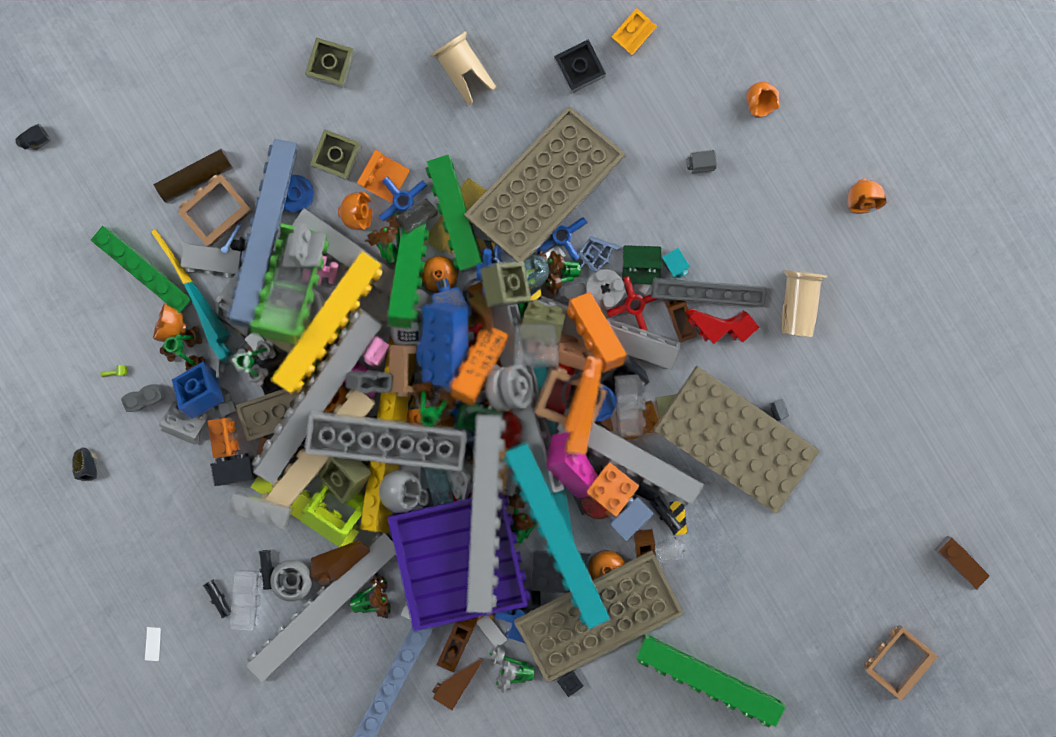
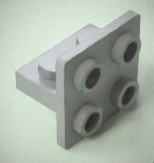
(303, 247)
(181, 425)
(462, 481)

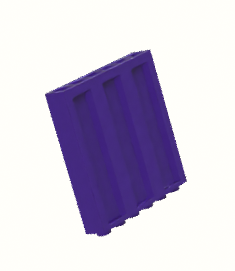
(435, 562)

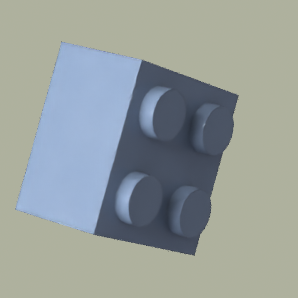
(631, 517)

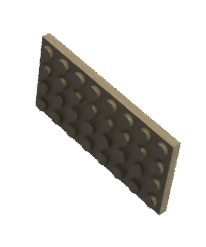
(544, 185)
(736, 439)
(635, 600)

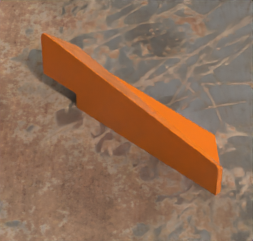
(582, 407)

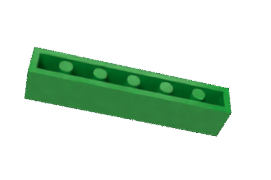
(453, 208)
(141, 269)
(407, 278)

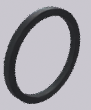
(566, 384)

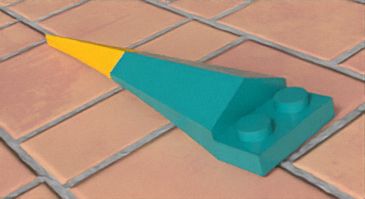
(213, 327)

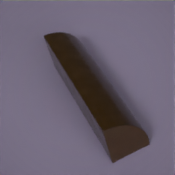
(193, 175)

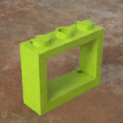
(324, 527)

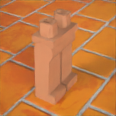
(573, 351)

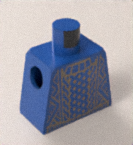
(450, 296)

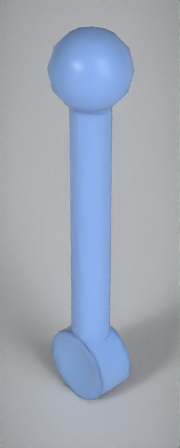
(224, 249)

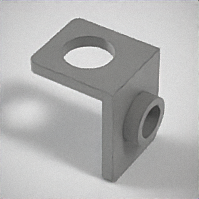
(220, 366)

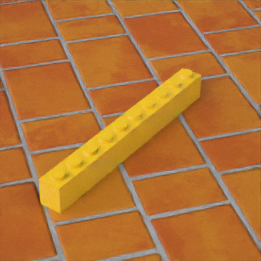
(390, 408)

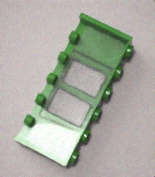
(285, 295)

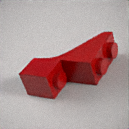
(713, 328)
(555, 399)

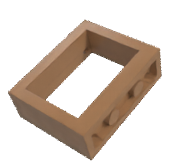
(227, 225)
(399, 369)
(545, 391)
(914, 675)

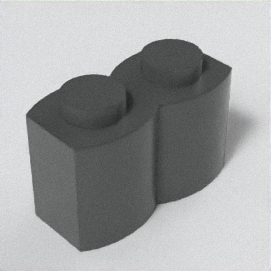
(701, 161)
(369, 381)
(139, 400)

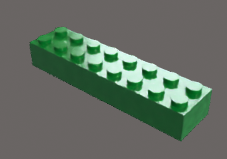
(710, 680)

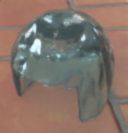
(536, 270)

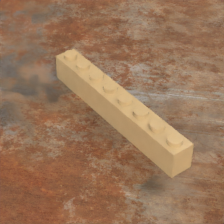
(309, 465)

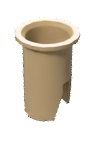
(456, 60)
(801, 302)

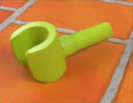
(121, 370)

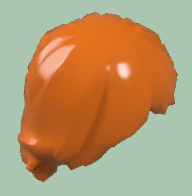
(762, 99)

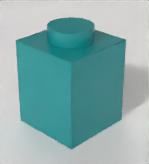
(676, 263)

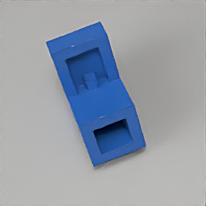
(512, 631)

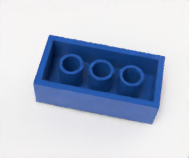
(443, 342)

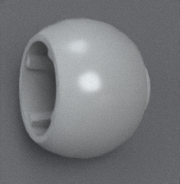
(400, 491)
(301, 592)

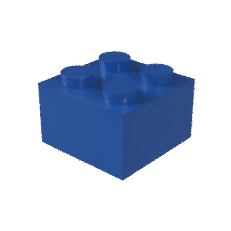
(197, 390)

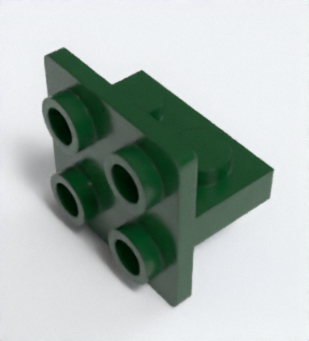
(641, 263)
(468, 414)

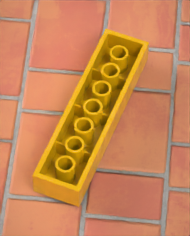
(327, 323)

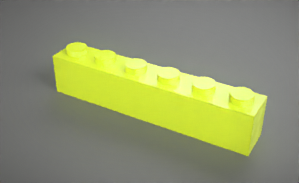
(334, 517)

